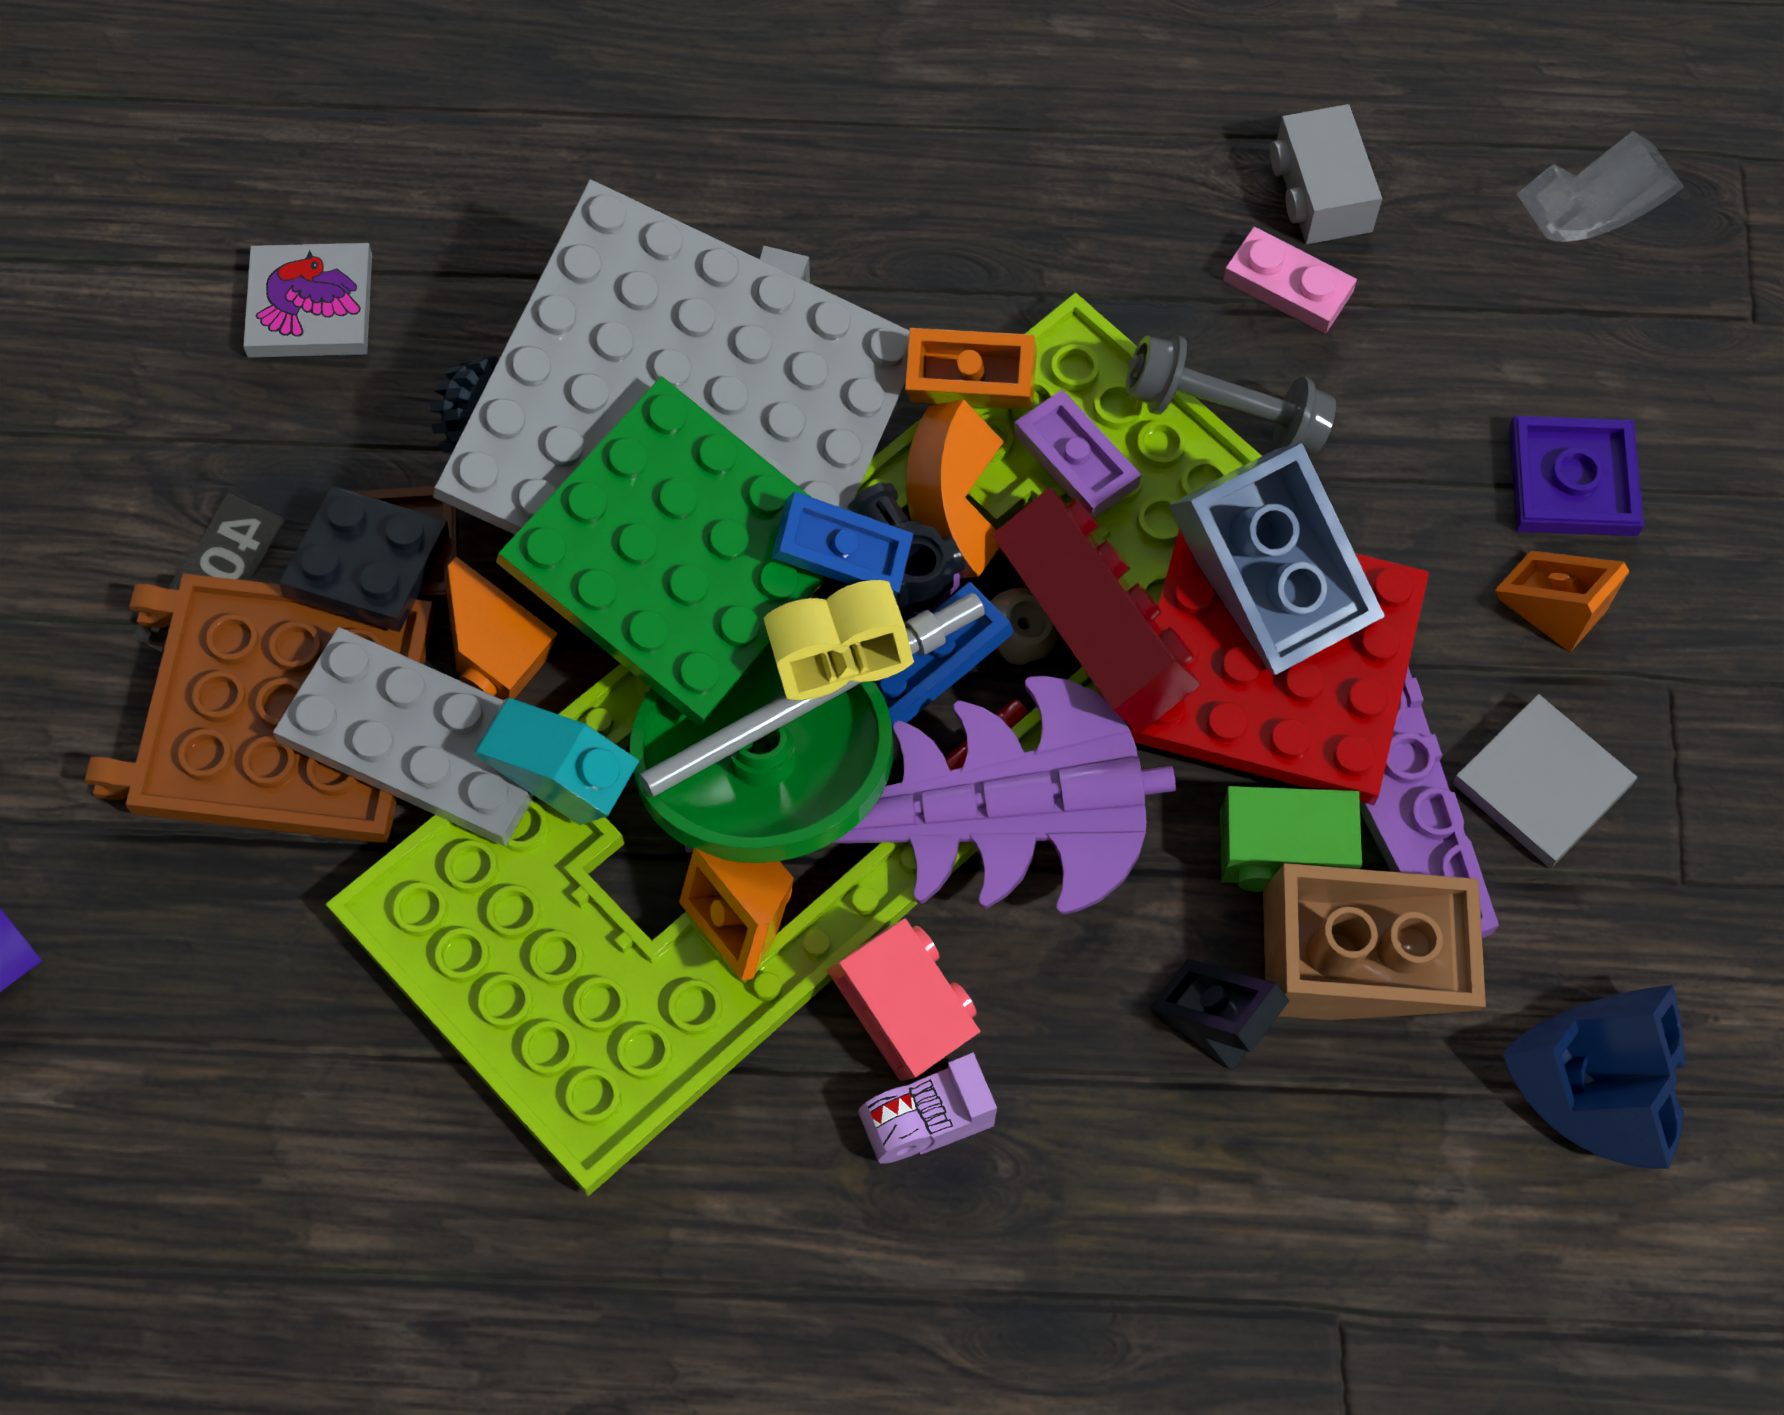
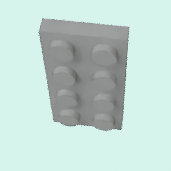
(403, 734)

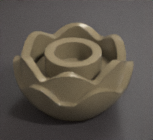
(1029, 643)

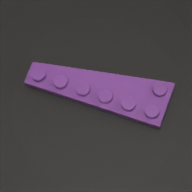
(1416, 813)

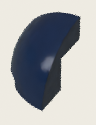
(1608, 1075)

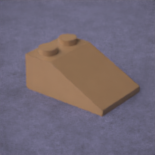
(1372, 943)

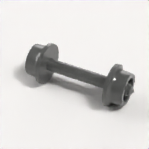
(1159, 372)

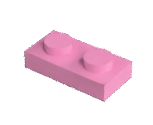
(1289, 280)

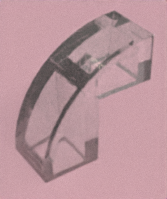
(1603, 196)

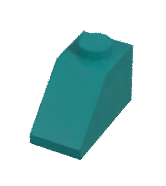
(556, 760)

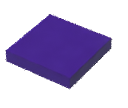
(1575, 476)

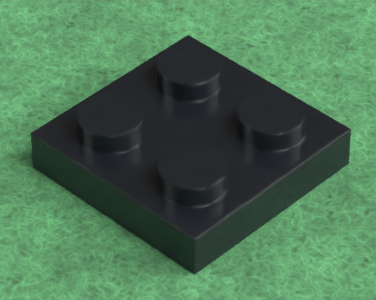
(364, 559)

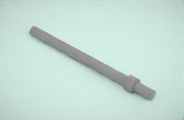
(924, 634)

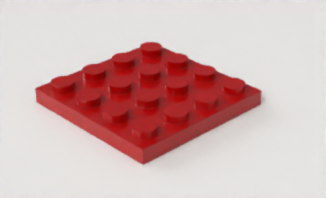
(1309, 725)

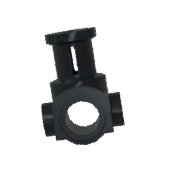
(926, 551)

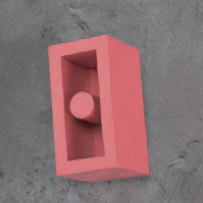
(905, 999)

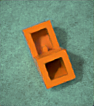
(942, 467)

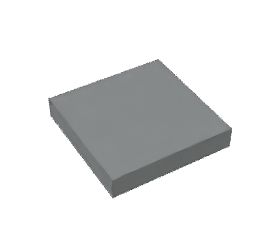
(1544, 781)

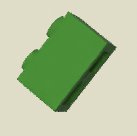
(1287, 826)

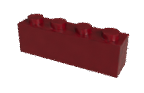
(1096, 610)

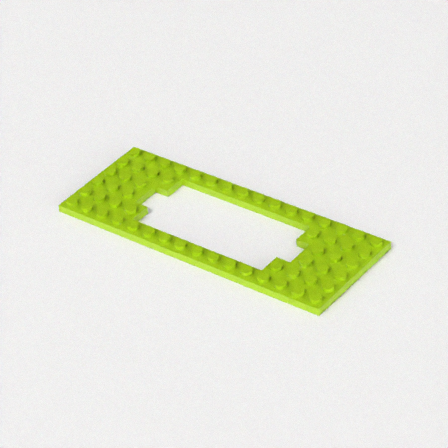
(557, 988)

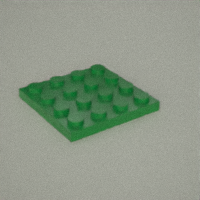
(666, 550)

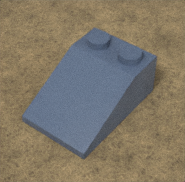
(1278, 557)

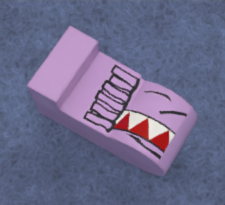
(929, 1112)

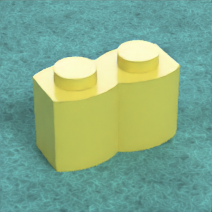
(838, 640)

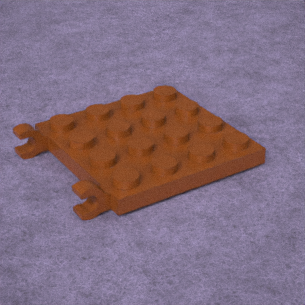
(219, 693)

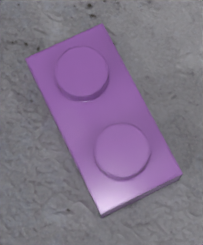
(1076, 453)

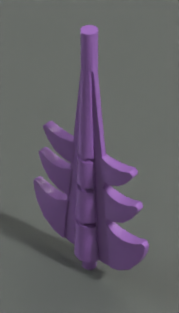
(1074, 790)

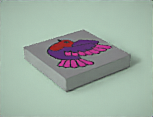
(308, 300)

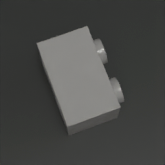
(1326, 174)

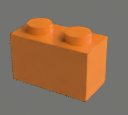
(971, 366)

